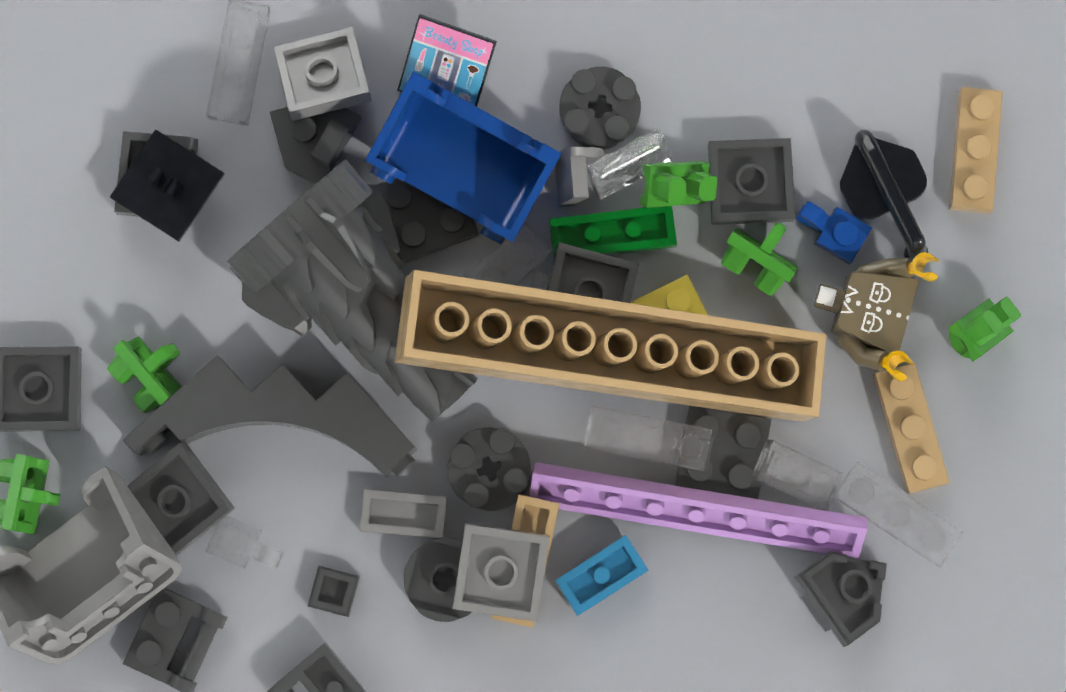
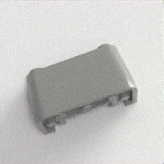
(83, 574)

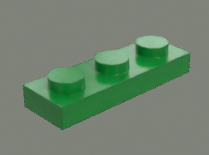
(617, 230)

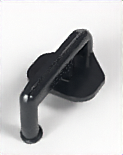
(884, 180)

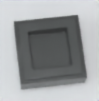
(333, 591)

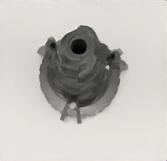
(340, 266)

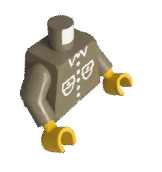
(876, 310)

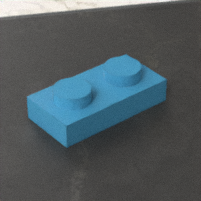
(601, 575)

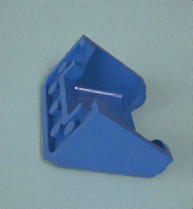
(462, 157)

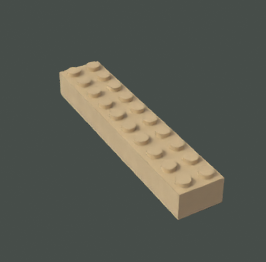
(609, 347)

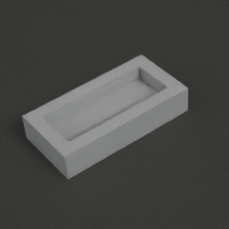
(403, 514)

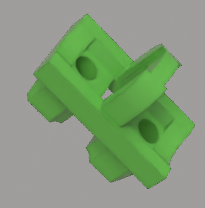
(678, 184)
(775, 269)
(983, 328)
(137, 360)
(22, 473)

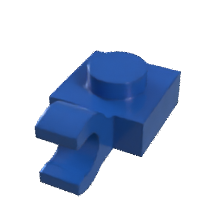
(839, 233)

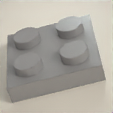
(322, 74)
(501, 572)

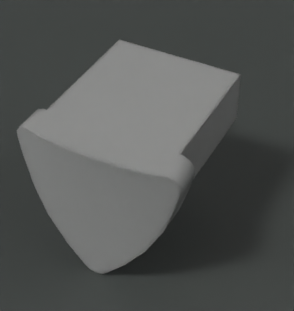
(572, 173)

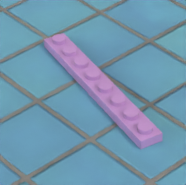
(699, 510)

